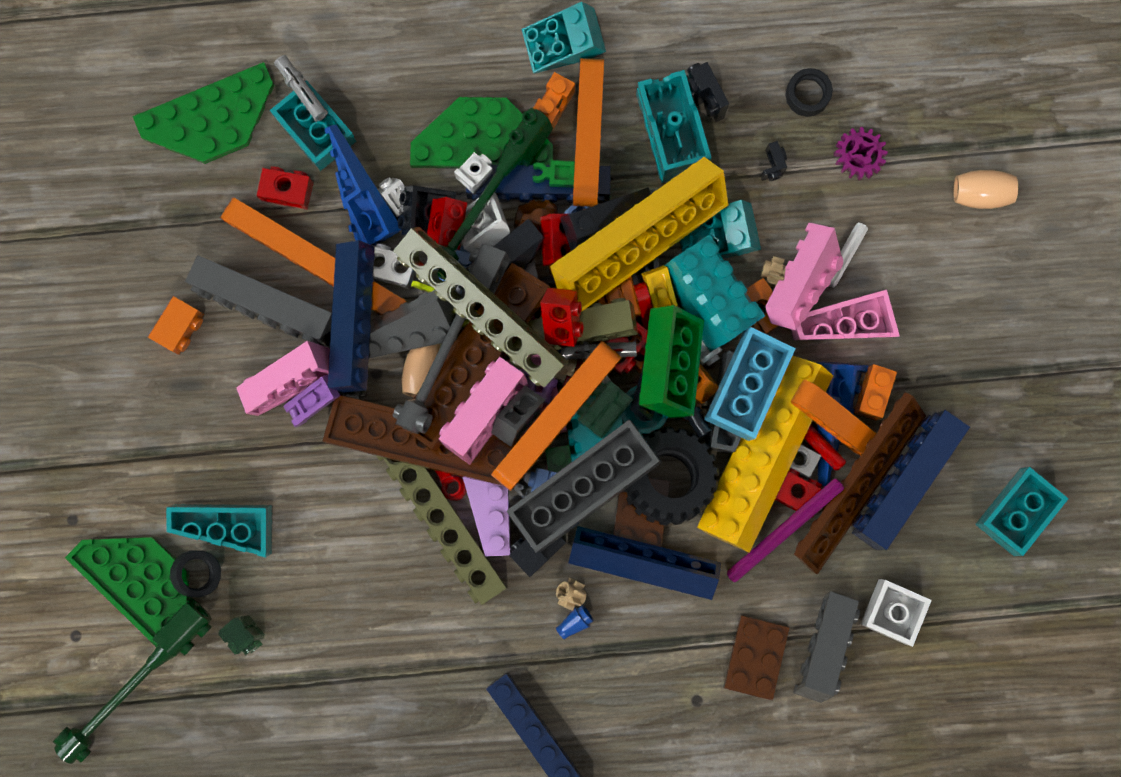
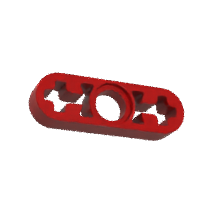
(643, 302)

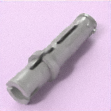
(286, 67)

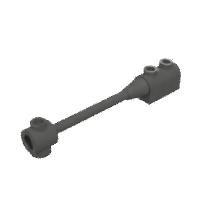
(488, 267)

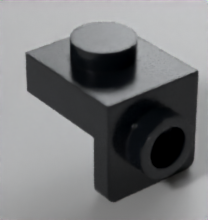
(777, 158)

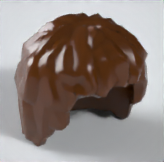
(533, 211)

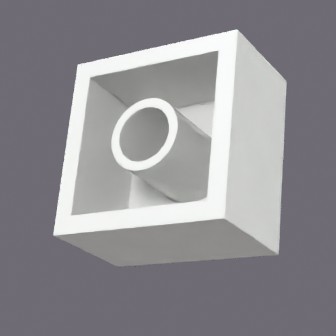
(895, 612)

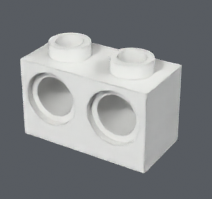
(387, 272)

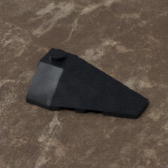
(586, 222)
(519, 245)

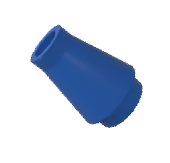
(575, 622)

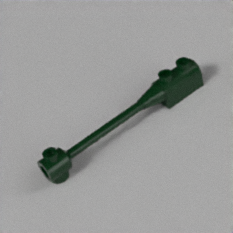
(519, 149)
(172, 639)

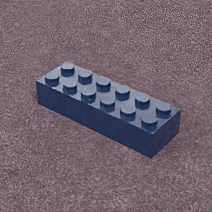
(910, 479)

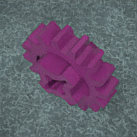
(858, 144)

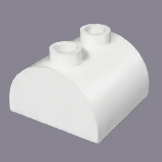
(489, 226)

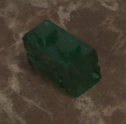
(604, 409)
(242, 635)

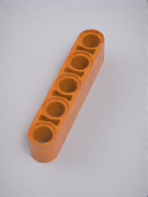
(832, 417)

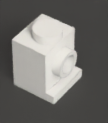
(474, 180)

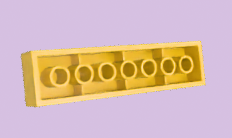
(642, 233)
(761, 464)

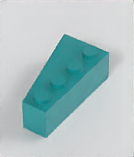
(234, 526)

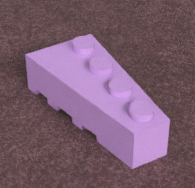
(490, 513)

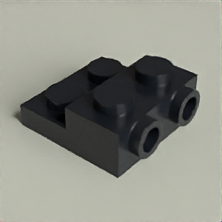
(706, 89)
(417, 206)

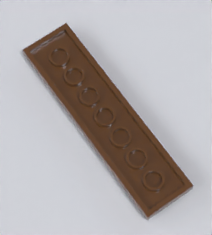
(474, 352)
(373, 431)
(860, 483)

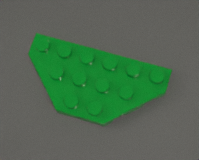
(210, 119)
(470, 127)
(132, 578)

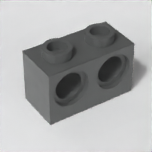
(517, 416)

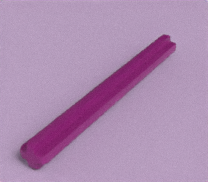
(785, 530)

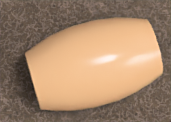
(985, 189)
(417, 367)

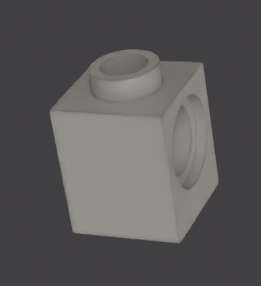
(810, 461)

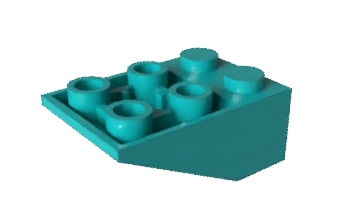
(564, 38)
(731, 229)

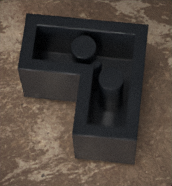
(528, 559)

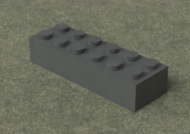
(260, 300)
(584, 486)

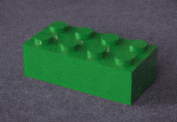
(671, 361)

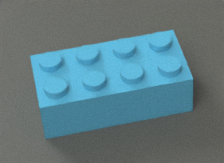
(749, 384)

